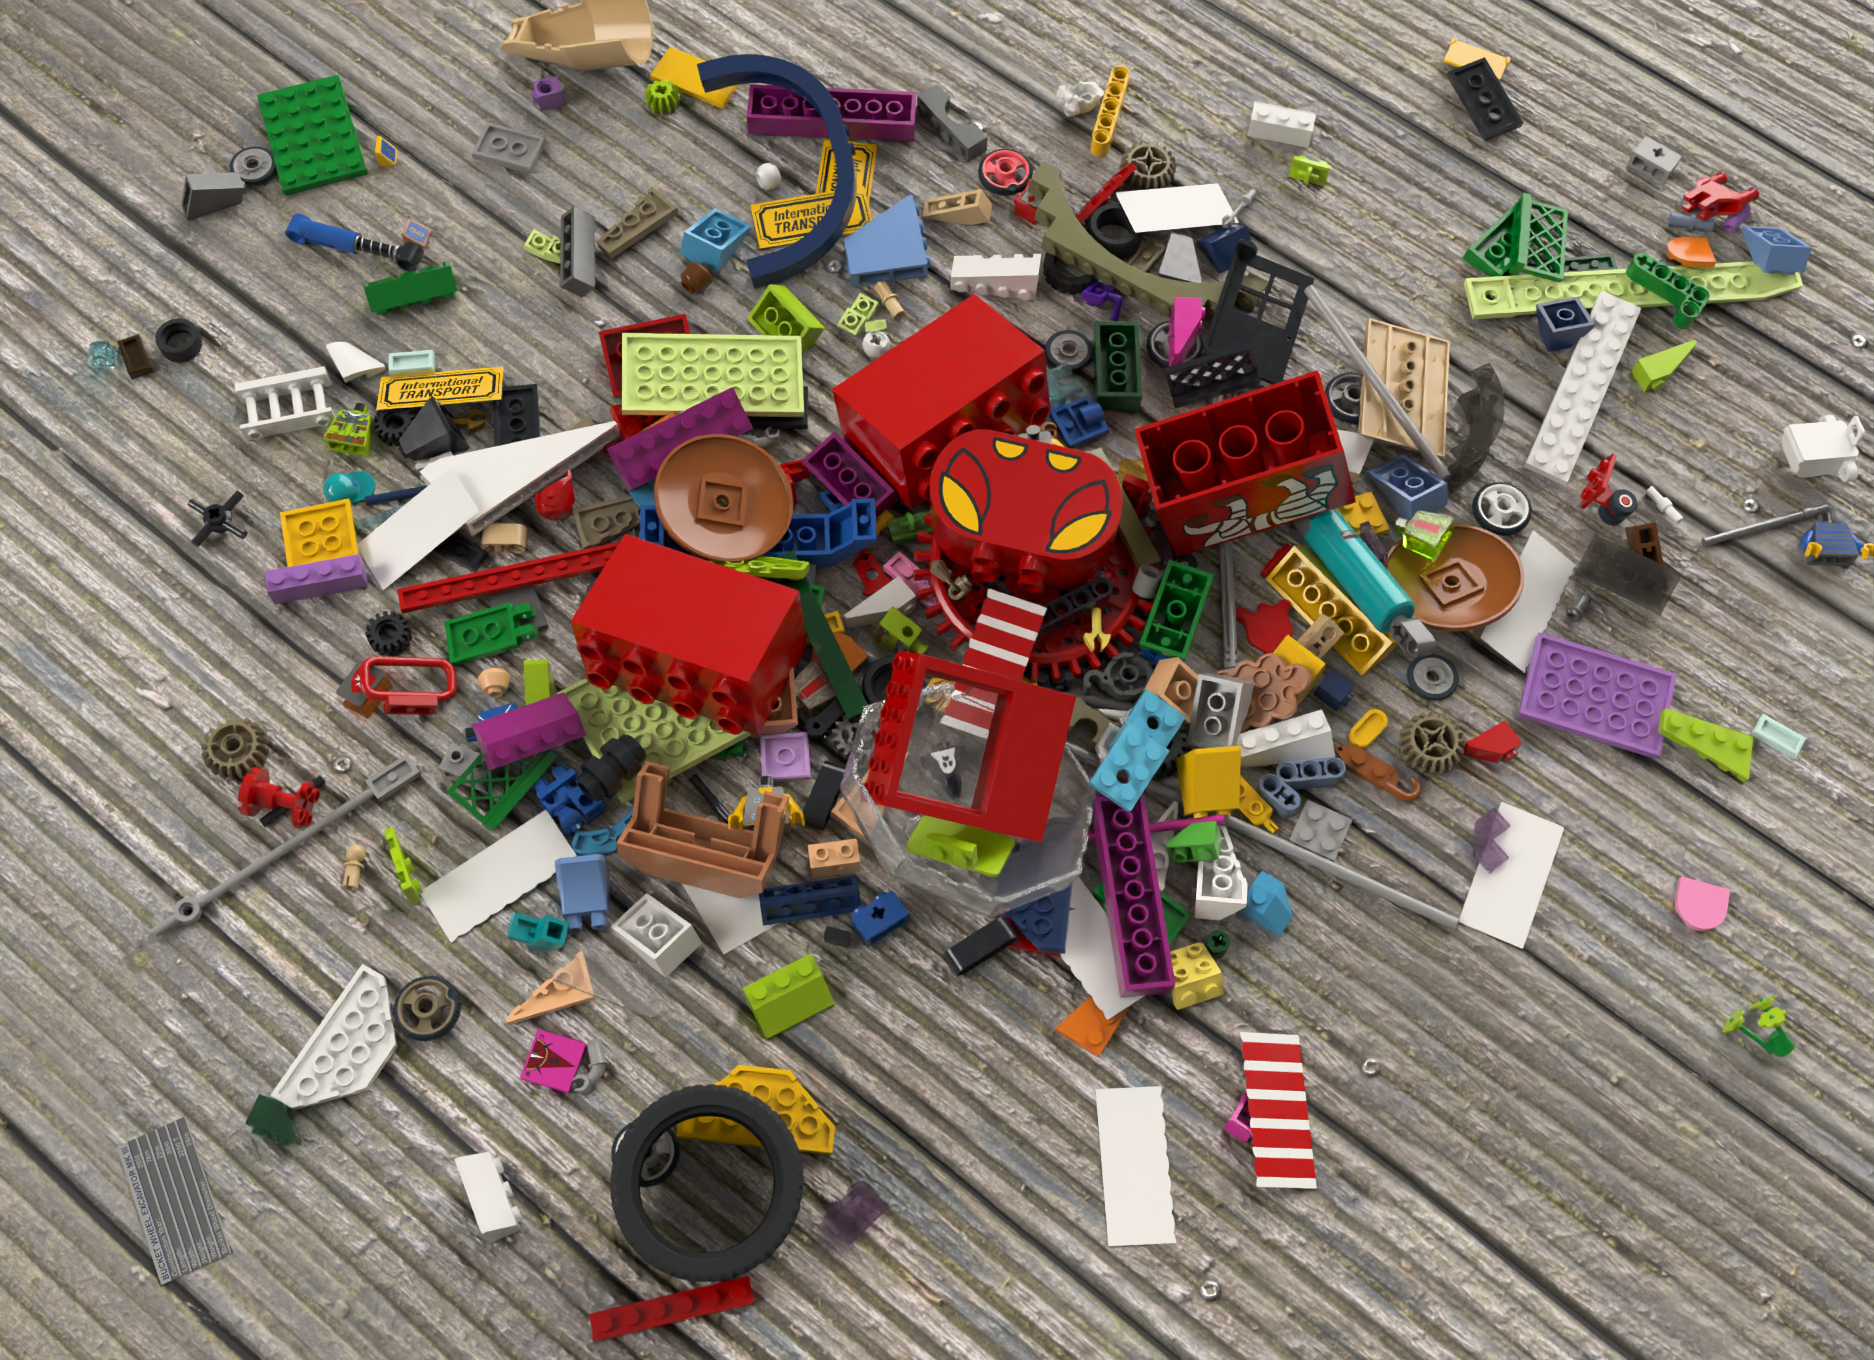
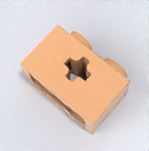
(834, 858)

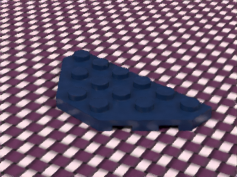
(1045, 921)

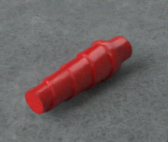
(1275, 560)

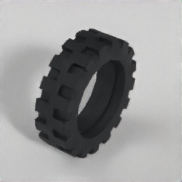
(1063, 283)

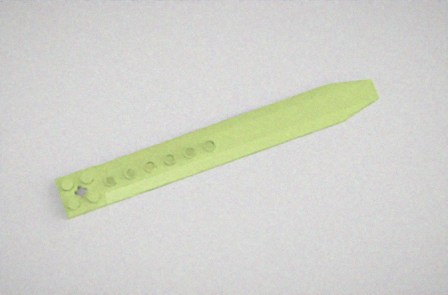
(1521, 293)

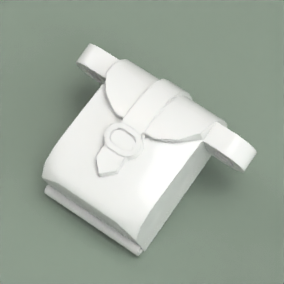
(1823, 448)

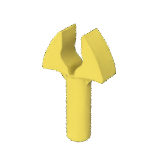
(1096, 632)

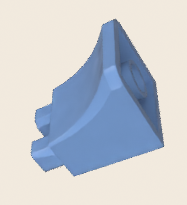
(584, 890)

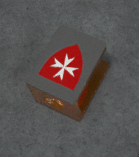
(353, 695)

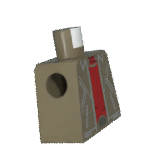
(813, 690)

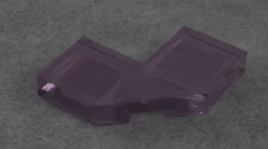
(1485, 849)

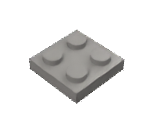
(1320, 830)

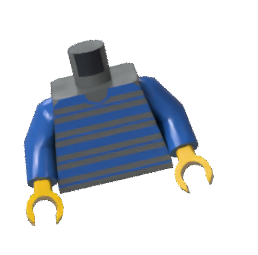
(1832, 544)

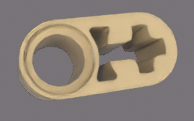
(504, 538)

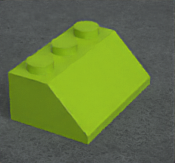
(784, 315)
(788, 996)

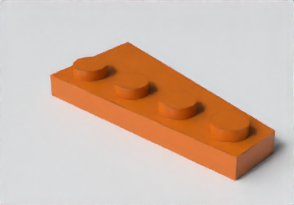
(1089, 1027)

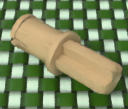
(889, 300)

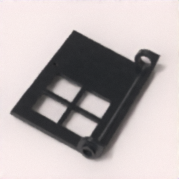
(1235, 328)

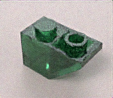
(273, 1119)

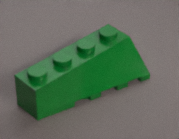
(411, 288)

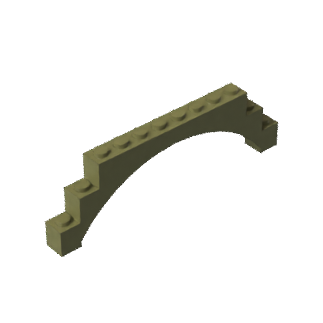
(1076, 247)

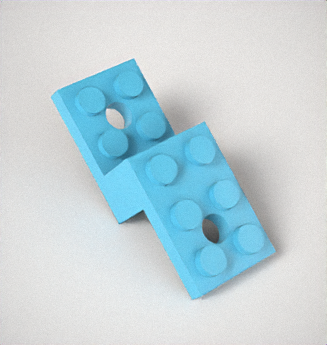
(1137, 750)

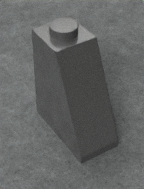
(210, 193)

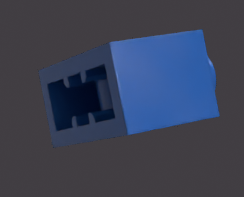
(874, 929)

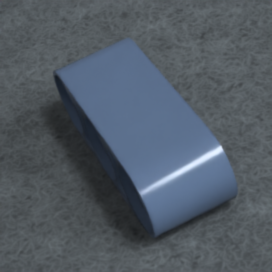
(1317, 767)

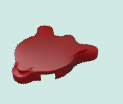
(1267, 626)

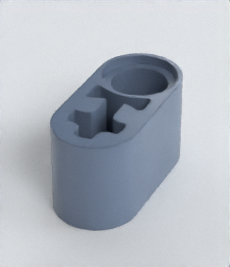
(1287, 795)

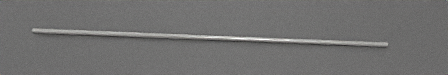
(1276, 842)

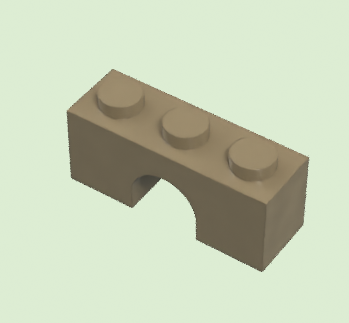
(1091, 718)

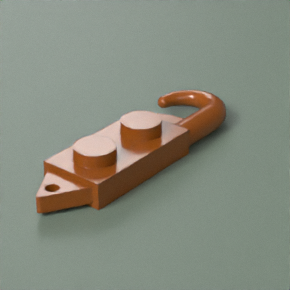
(1375, 771)

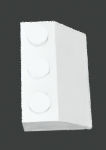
(1281, 124)
(489, 1195)

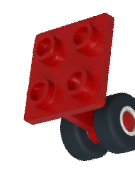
(1613, 505)

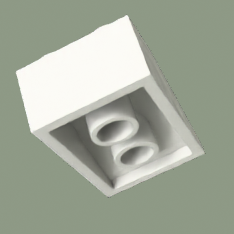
(657, 934)

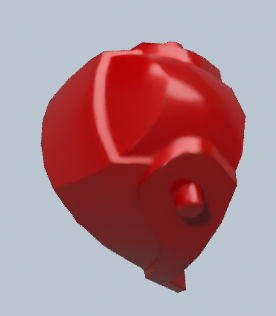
(557, 499)

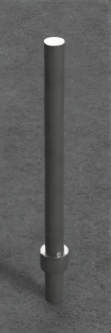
(1804, 514)

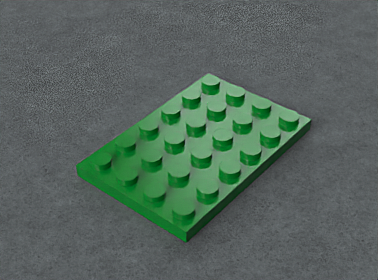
(311, 135)

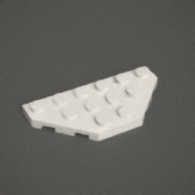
(345, 1048)

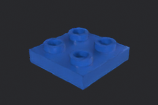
(1079, 421)

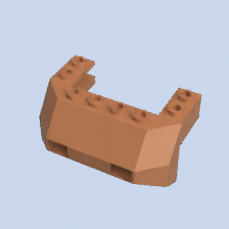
(698, 848)

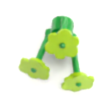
(1772, 1018)

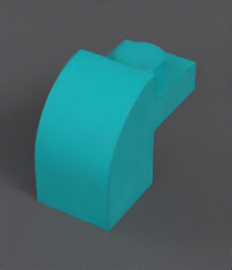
(539, 934)

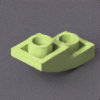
(543, 246)
(856, 316)

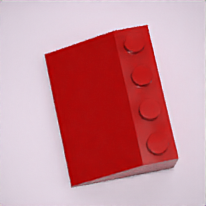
(612, 343)

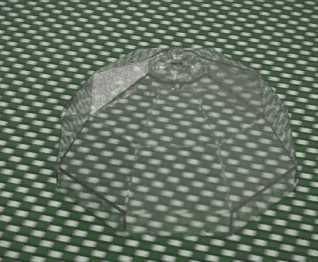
(951, 739)

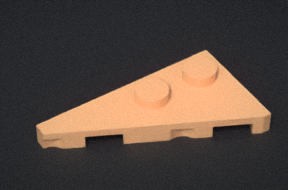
(546, 999)

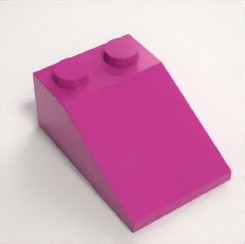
(1183, 327)

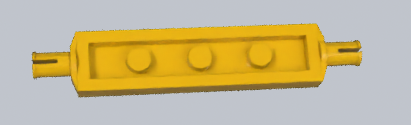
(1253, 805)

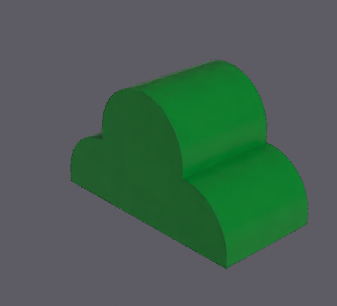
(1176, 610)

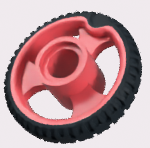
(1004, 171)

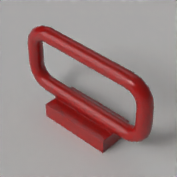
(408, 702)

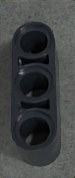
(823, 796)
(980, 946)

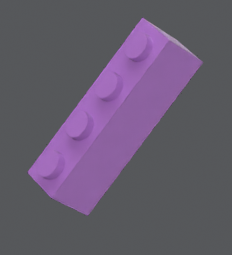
(316, 579)

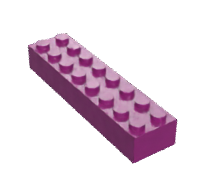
(866, 112)
(1132, 898)

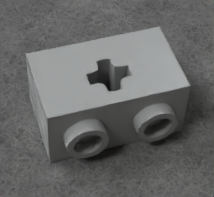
(1654, 160)

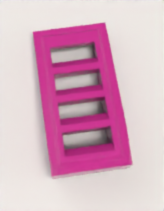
(1237, 1124)

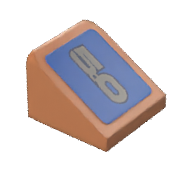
(416, 233)

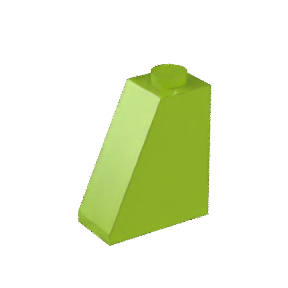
(538, 680)

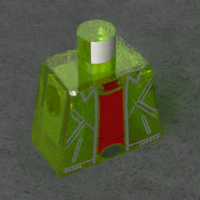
(1426, 533)

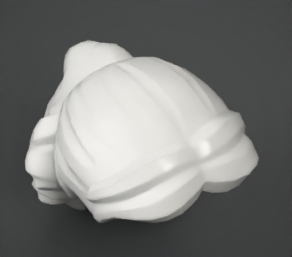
(1079, 98)

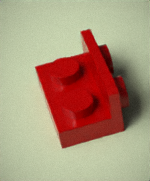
(1138, 493)

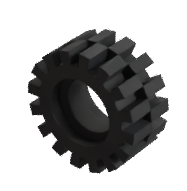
(386, 417)
(382, 623)

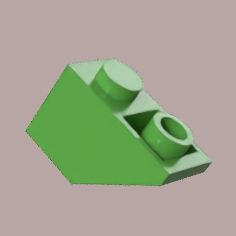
(1195, 843)

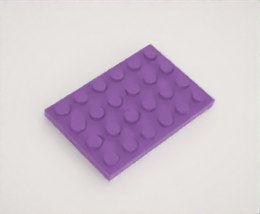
(1596, 695)

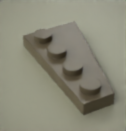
(642, 220)
(606, 520)

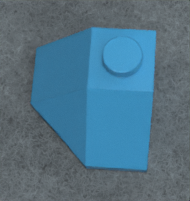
(1268, 904)

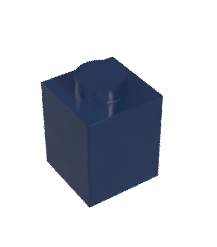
(1334, 690)

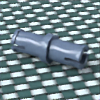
(1690, 222)

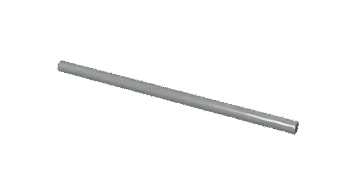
(1377, 383)

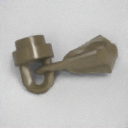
(940, 570)

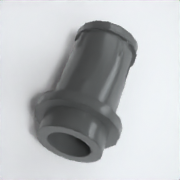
(1575, 611)

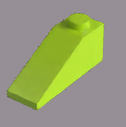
(1655, 370)

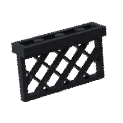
(1219, 382)

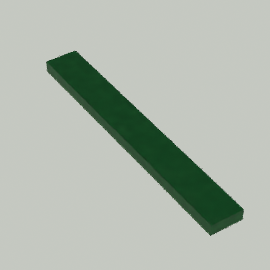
(827, 647)

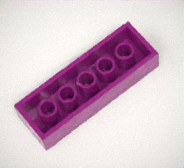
(643, 453)

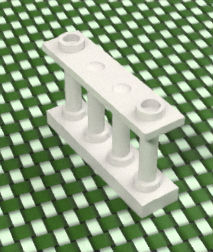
(280, 385)

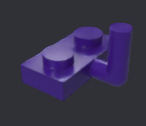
(1099, 293)

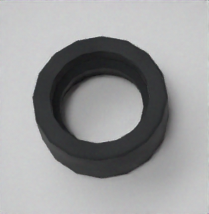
(170, 329)

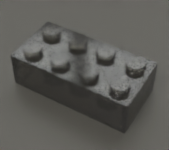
(1627, 574)

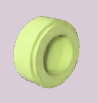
(875, 325)

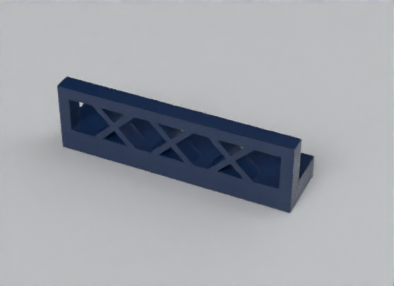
(809, 901)

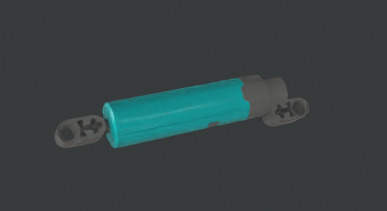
(1366, 581)

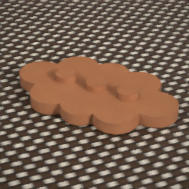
(1273, 690)

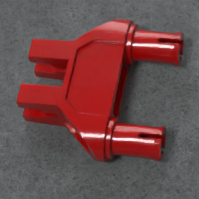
(1717, 199)

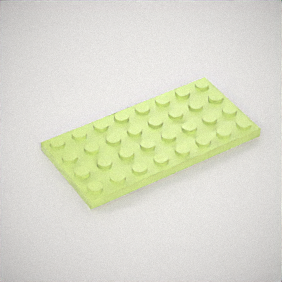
(684, 369)

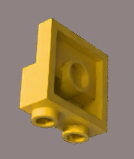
(1365, 510)

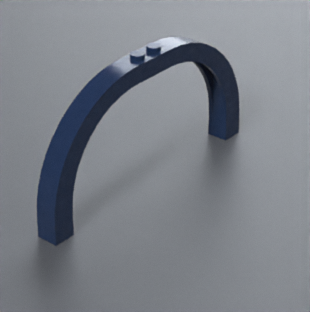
(821, 239)

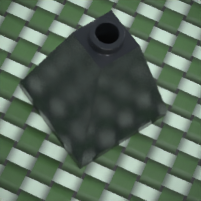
(432, 433)

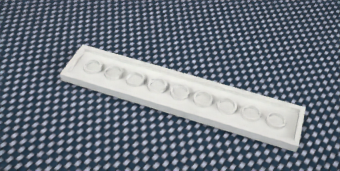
(1582, 389)

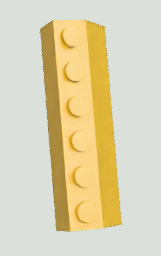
(1314, 592)

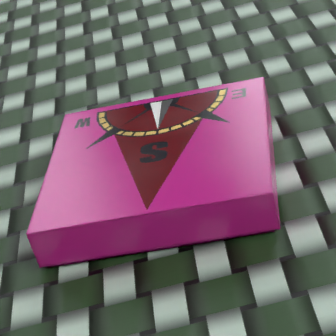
(553, 1061)

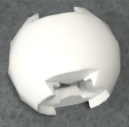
(768, 176)
(870, 341)

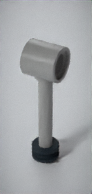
(1149, 576)

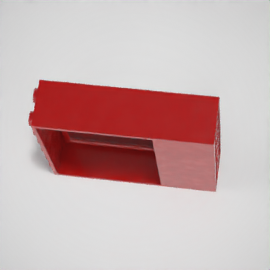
(1018, 758)

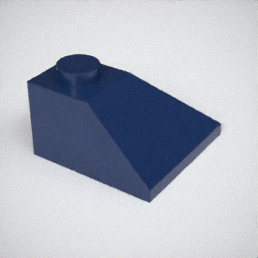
(1562, 323)

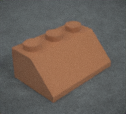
(784, 712)

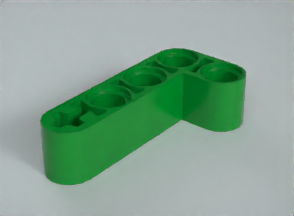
(1671, 286)

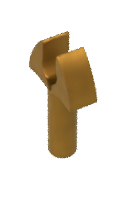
(468, 420)

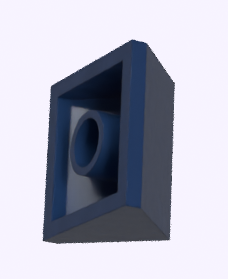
(1221, 245)

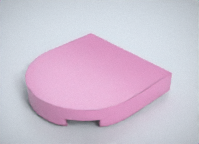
(1701, 904)

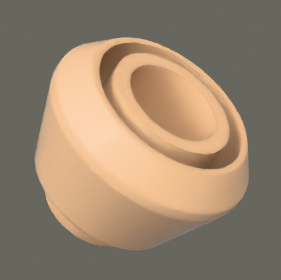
(494, 682)

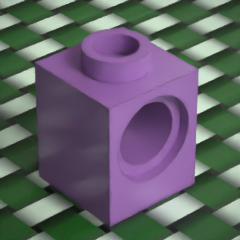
(547, 93)

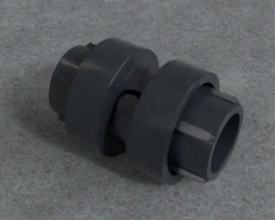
(602, 776)

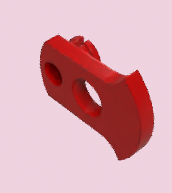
(863, 567)

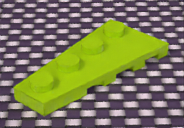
(771, 567)
(1719, 744)

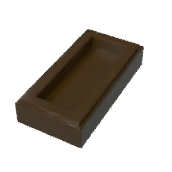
(135, 356)

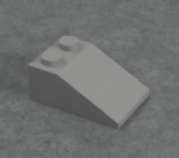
(1219, 710)

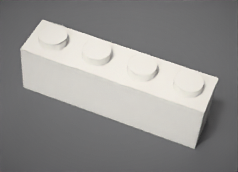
(1286, 741)

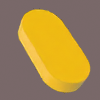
(1368, 728)

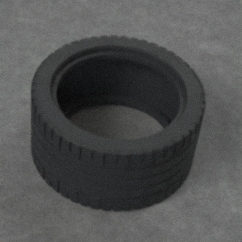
(650, 1126)

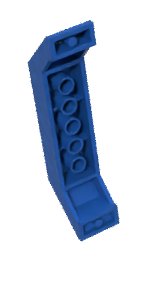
(812, 537)

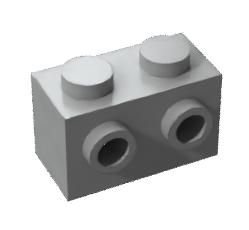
(457, 761)

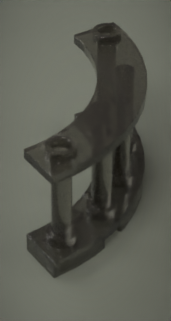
(1485, 417)

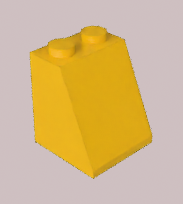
(1294, 652)
(1210, 780)

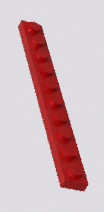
(504, 578)

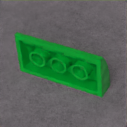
(1493, 248)

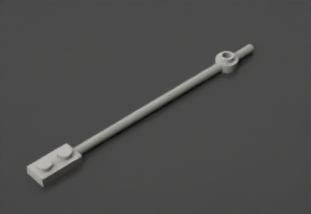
(380, 785)

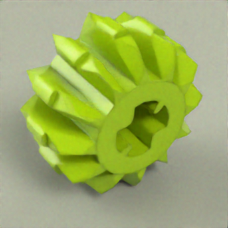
(662, 96)

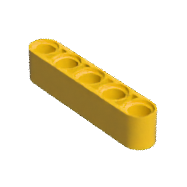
(1109, 111)

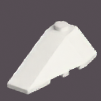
(1220, 884)

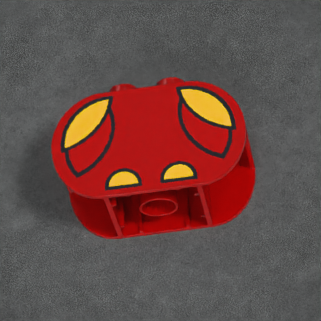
(1024, 510)

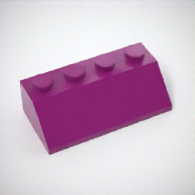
(848, 474)
(528, 730)

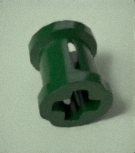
(1215, 937)

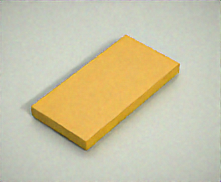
(683, 72)

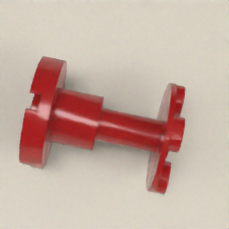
(258, 793)

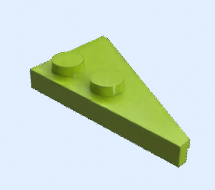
(403, 868)

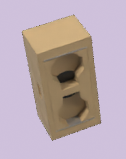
(1321, 636)

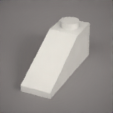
(877, 605)

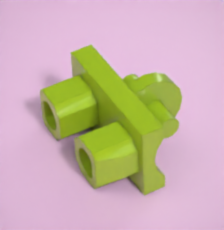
(1309, 170)

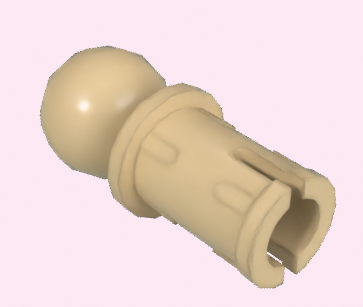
(353, 868)

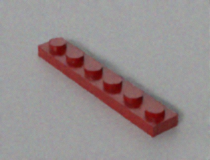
(671, 1309)

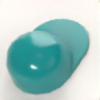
(350, 485)

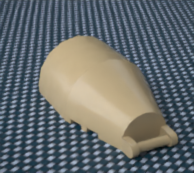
(585, 35)

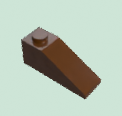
(1645, 541)

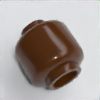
(696, 277)

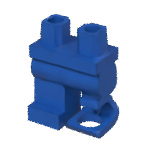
(561, 794)

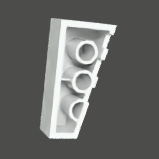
(997, 275)

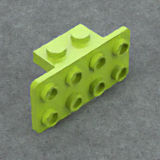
(961, 845)

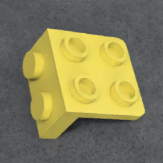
(1195, 976)

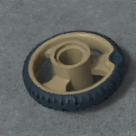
(409, 996)

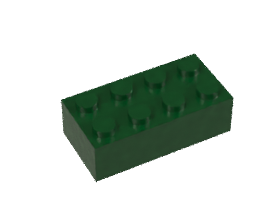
(1117, 365)

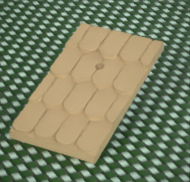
(1417, 376)

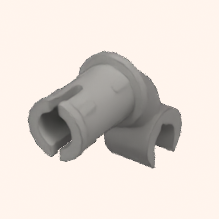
(763, 441)
(597, 1067)

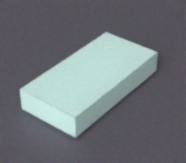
(411, 362)
(1778, 736)

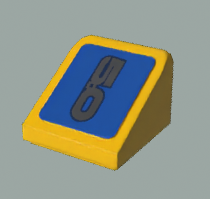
(385, 152)

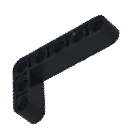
(1067, 603)

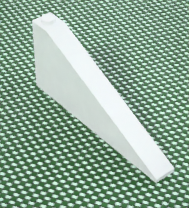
(514, 472)

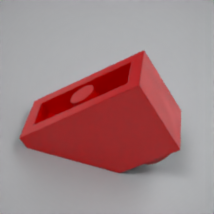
(1494, 744)

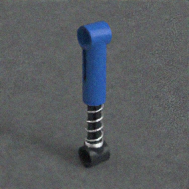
(303, 229)

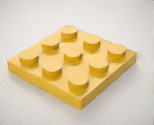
(319, 532)

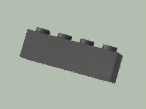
(577, 252)

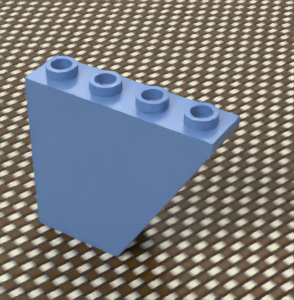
(888, 247)

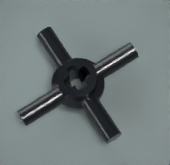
(217, 518)

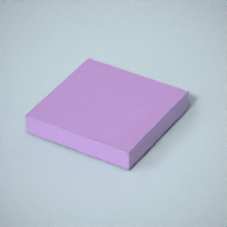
(785, 756)

